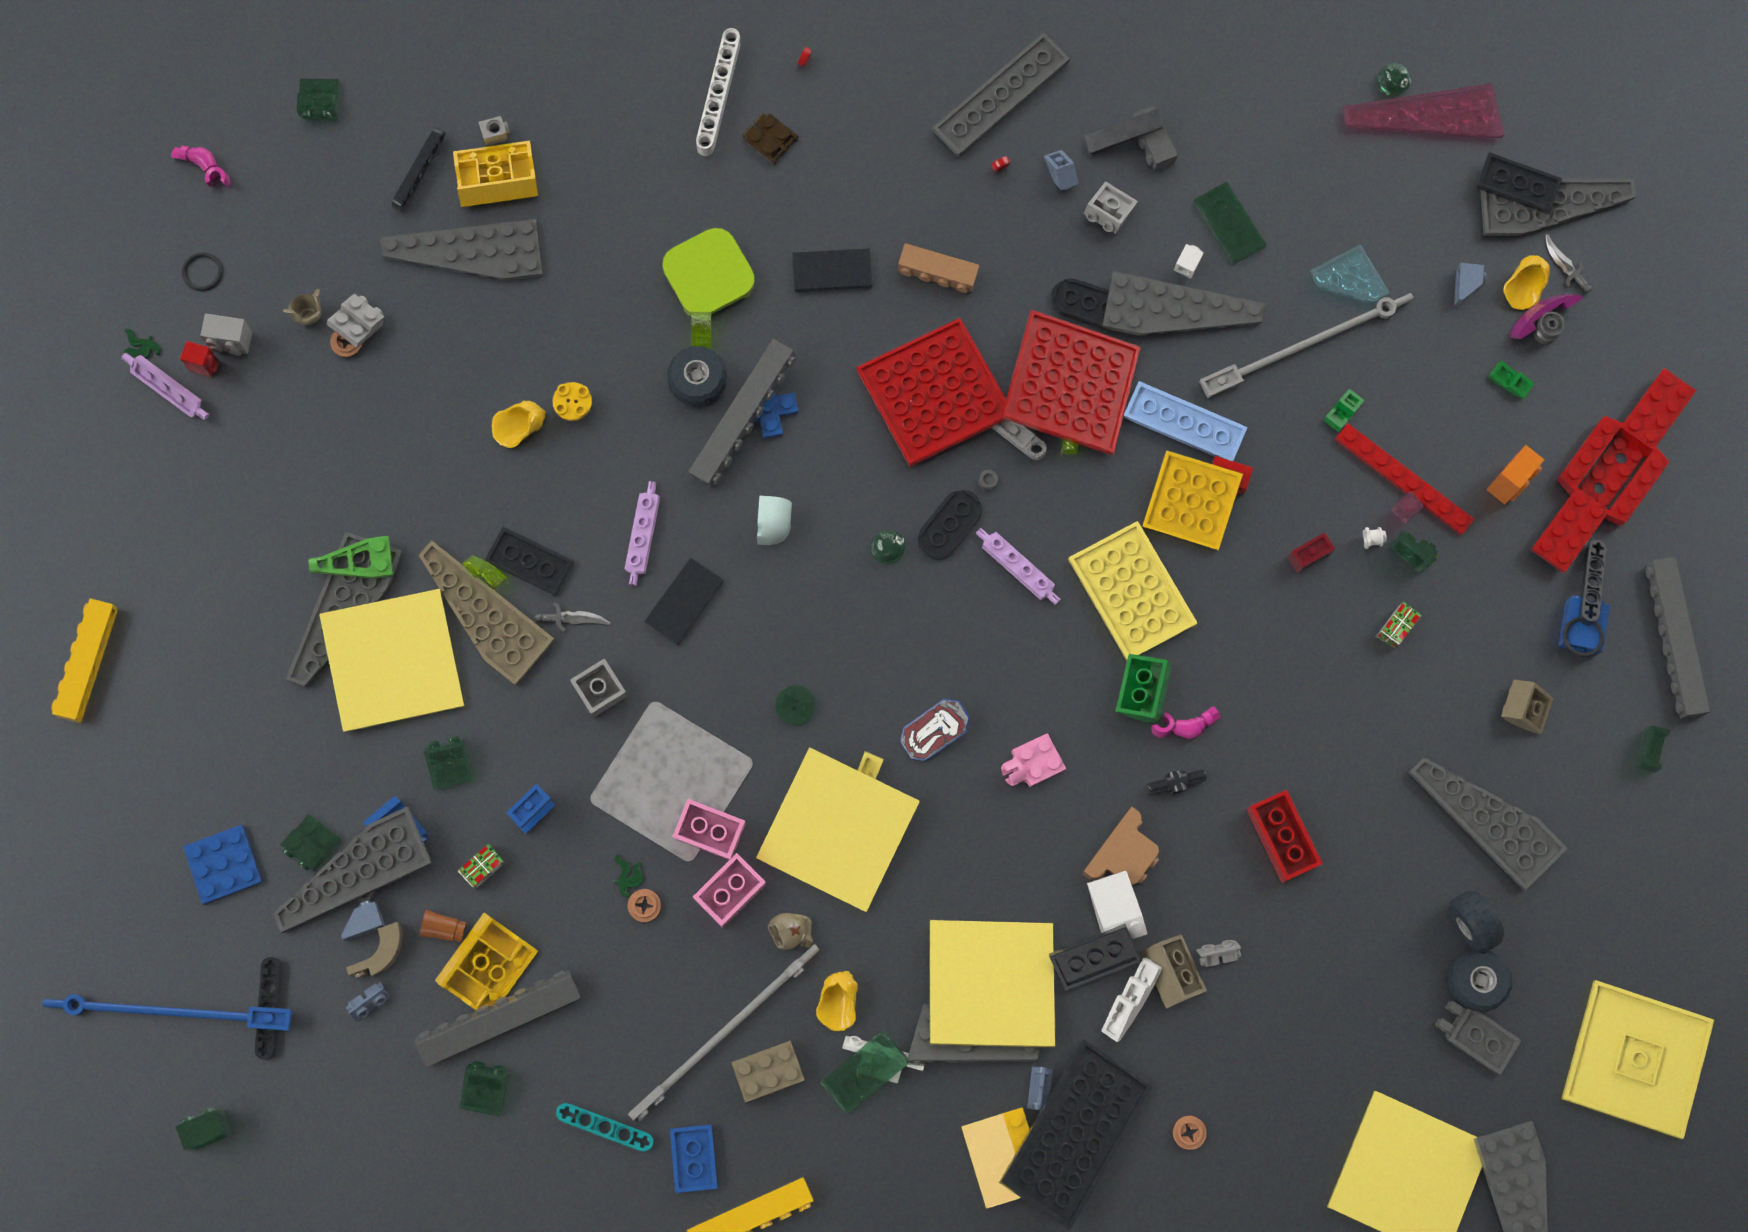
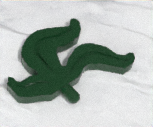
(146, 344)
(632, 882)

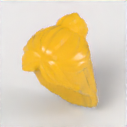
(1527, 282)
(517, 423)
(838, 1001)

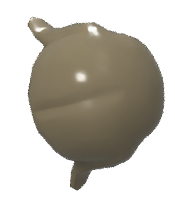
(305, 308)

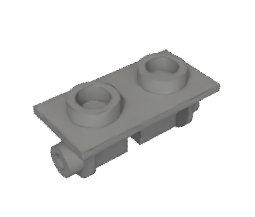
(1228, 950)

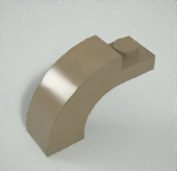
(385, 956)

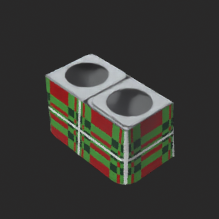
(1399, 625)
(481, 866)

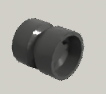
(1549, 328)

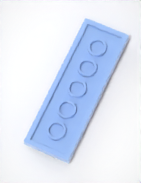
(1184, 422)

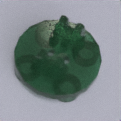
(786, 701)

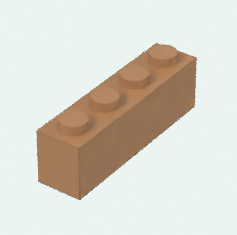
(938, 268)

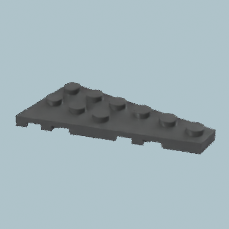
(923, 1051)

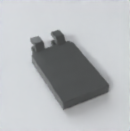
(1479, 1037)

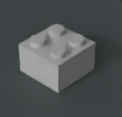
(226, 334)
(598, 688)

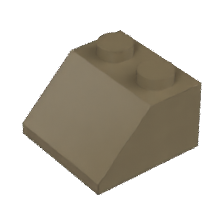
(1527, 706)

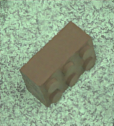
(768, 1072)

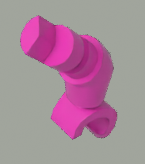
(205, 160)
(1186, 728)

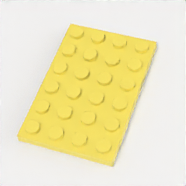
(1132, 591)

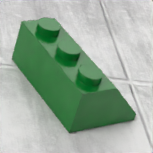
(1144, 688)

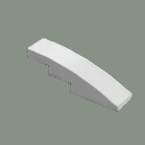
(1132, 999)

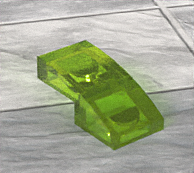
(701, 329)
(479, 566)

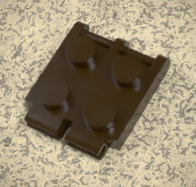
(769, 137)

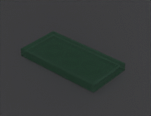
(1229, 223)
(865, 1071)

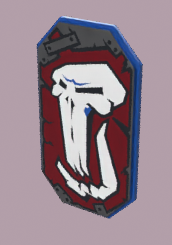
(935, 729)

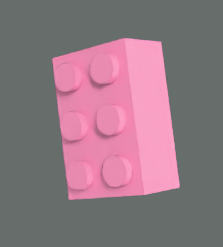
(709, 829)
(729, 890)

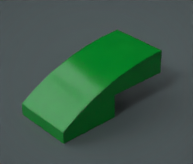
(1510, 380)
(1343, 410)

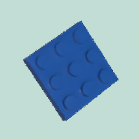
(222, 864)

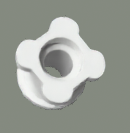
(1374, 537)

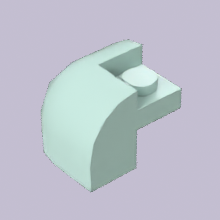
(773, 520)

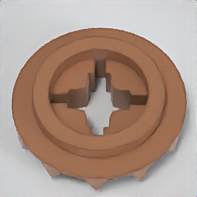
(338, 347)
(636, 911)
(1198, 1137)

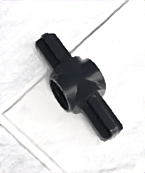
(1176, 782)

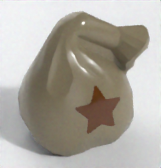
(791, 930)

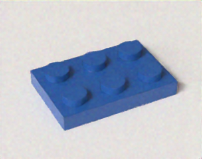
(693, 1158)

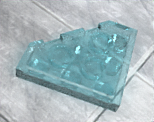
(1351, 276)

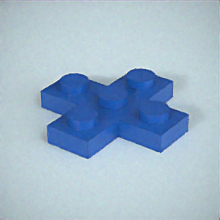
(773, 410)

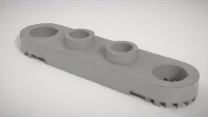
(1021, 438)

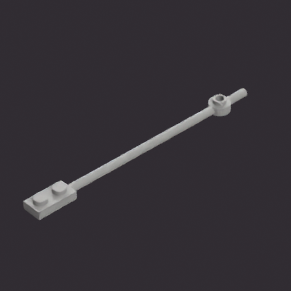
(1231, 376)
(656, 1095)

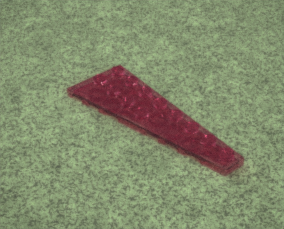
(1449, 112)

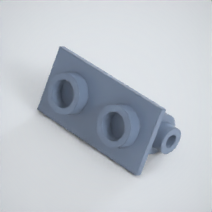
(361, 1007)
(1039, 1087)

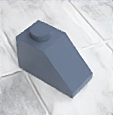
(1061, 170)
(1468, 281)
(363, 920)

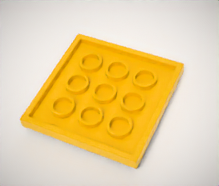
(1192, 500)

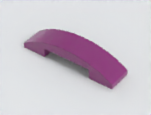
(1525, 323)

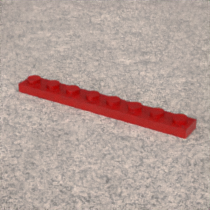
(1404, 478)

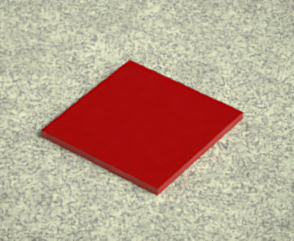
(1071, 382)
(934, 392)

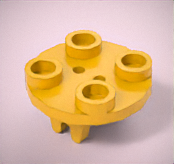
(574, 392)

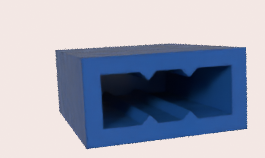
(1580, 636)

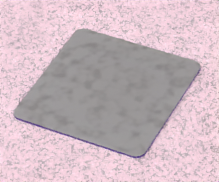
(661, 769)

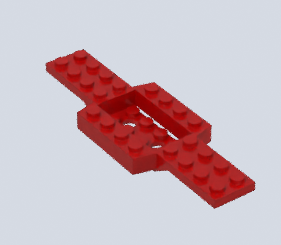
(1634, 439)

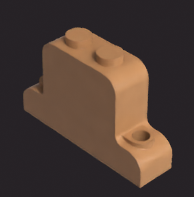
(1125, 851)

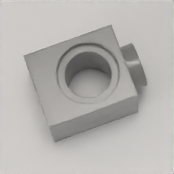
(494, 138)

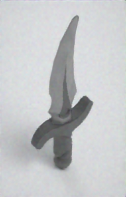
(1566, 264)
(570, 617)

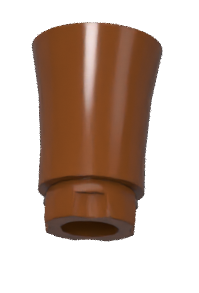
(441, 927)

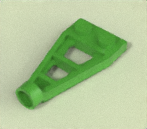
(380, 559)

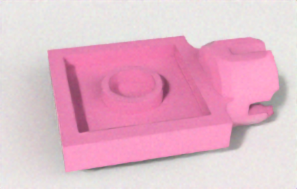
(1033, 762)

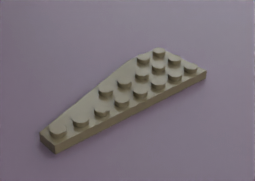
(496, 627)

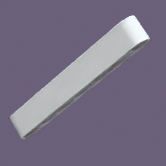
(718, 100)

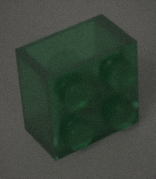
(204, 1129)

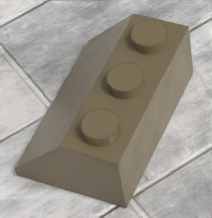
(1179, 975)

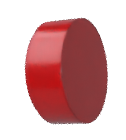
(804, 57)
(1000, 164)

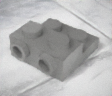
(1110, 208)
(356, 320)

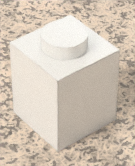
(1188, 260)

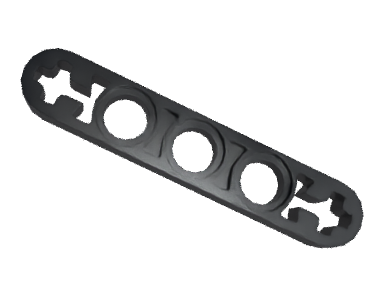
(418, 169)
(1589, 590)
(265, 998)

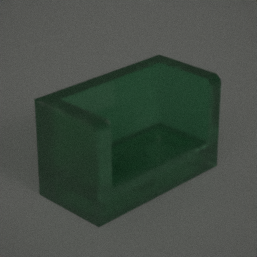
(1651, 748)

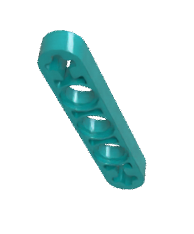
(593, 1127)

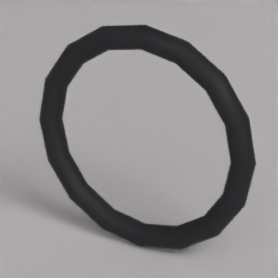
(200, 255)
(1576, 652)

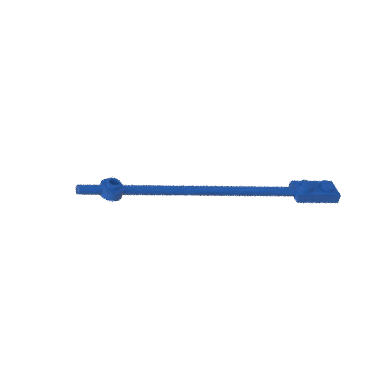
(256, 1017)

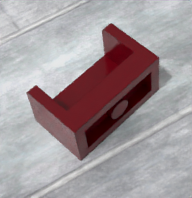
(1311, 552)

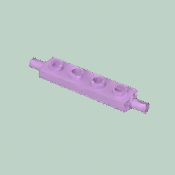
(165, 386)
(642, 533)
(1018, 566)

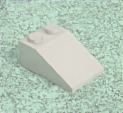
(1116, 904)

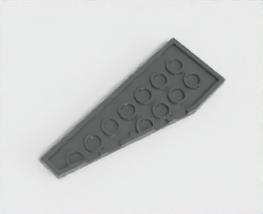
(1154, 306)
(337, 594)

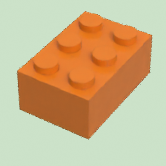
(1516, 475)

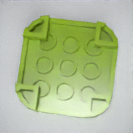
(708, 272)

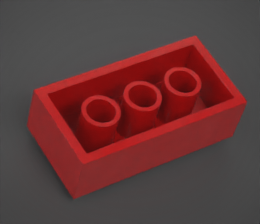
(1284, 836)

